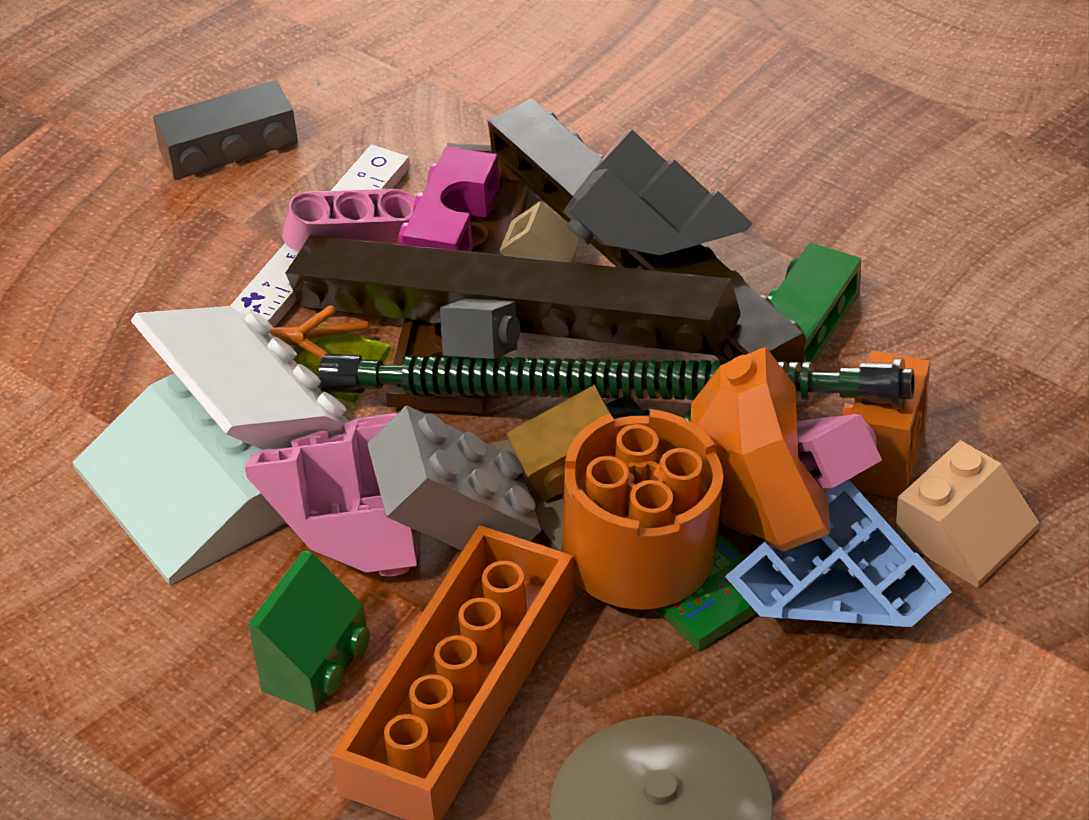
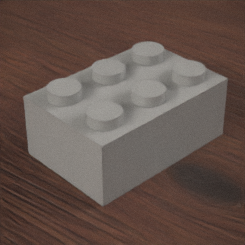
(449, 481)

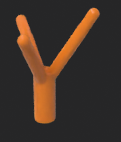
(302, 334)

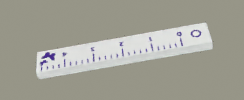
(270, 290)

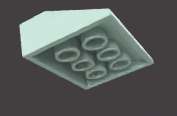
(176, 481)

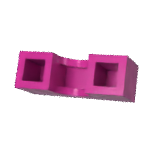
(456, 187)

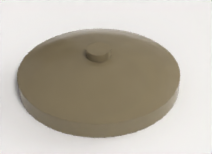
(661, 773)

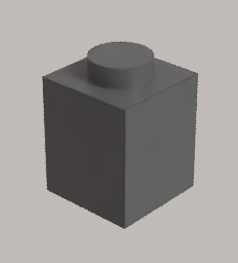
(479, 328)

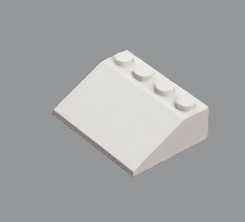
(242, 374)

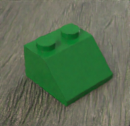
(307, 634)

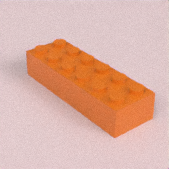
(454, 677)

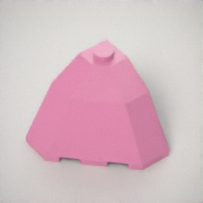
(333, 498)

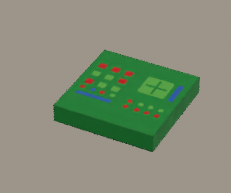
(714, 606)

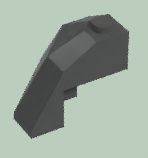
(648, 203)

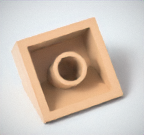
(965, 514)

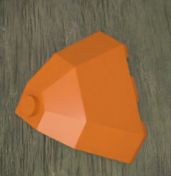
(753, 422)

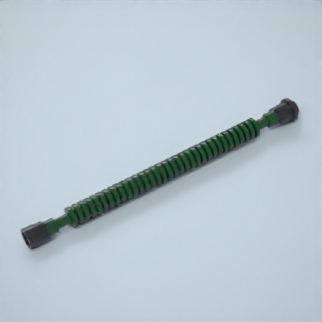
(532, 377)

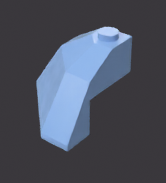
(847, 576)

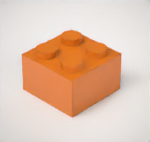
(896, 430)

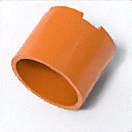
(641, 509)

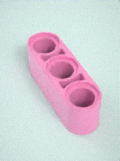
(347, 214)

